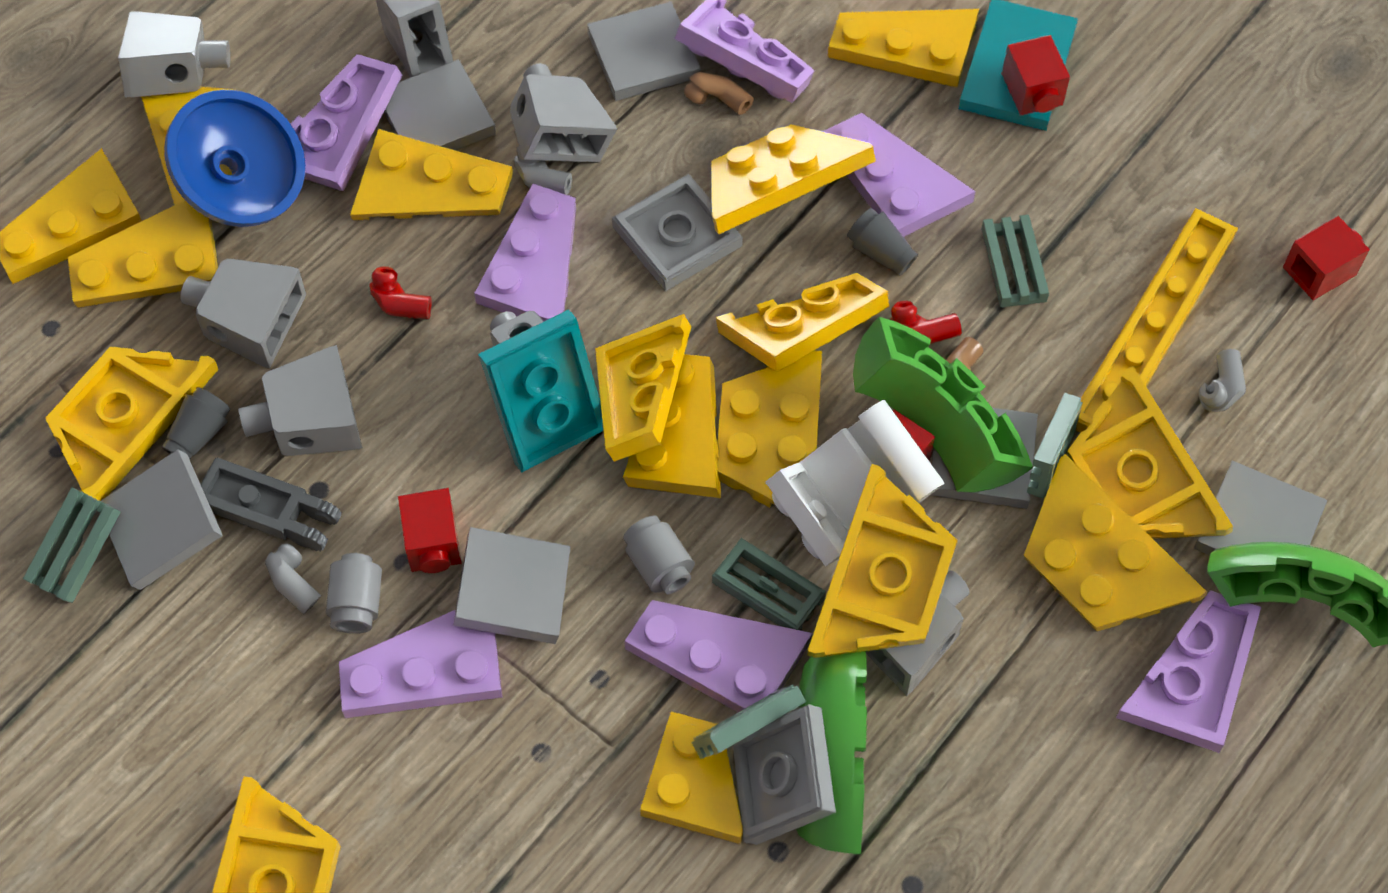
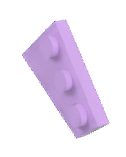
(734, 44)
(345, 119)
(902, 179)
(532, 258)
(718, 653)
(421, 670)
(1198, 676)

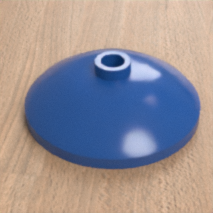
(247, 138)

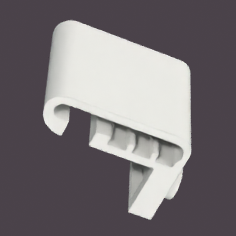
(828, 483)

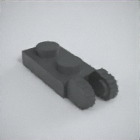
(266, 503)

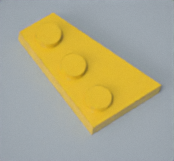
(907, 43)
(427, 179)
(67, 219)
(145, 258)
(791, 330)
(638, 385)
(689, 447)

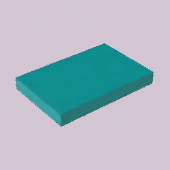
(1006, 24)
(543, 390)

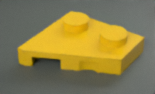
(690, 789)

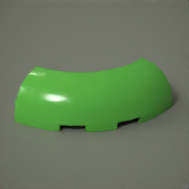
(944, 400)
(1294, 571)
(838, 689)

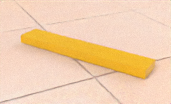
(1161, 309)

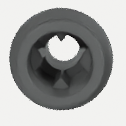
(881, 241)
(196, 422)

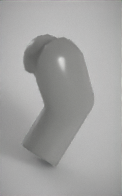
(538, 173)
(1228, 387)
(289, 582)

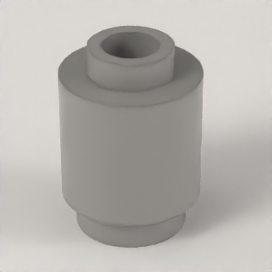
(658, 555)
(353, 593)

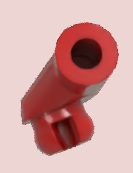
(393, 298)
(935, 329)

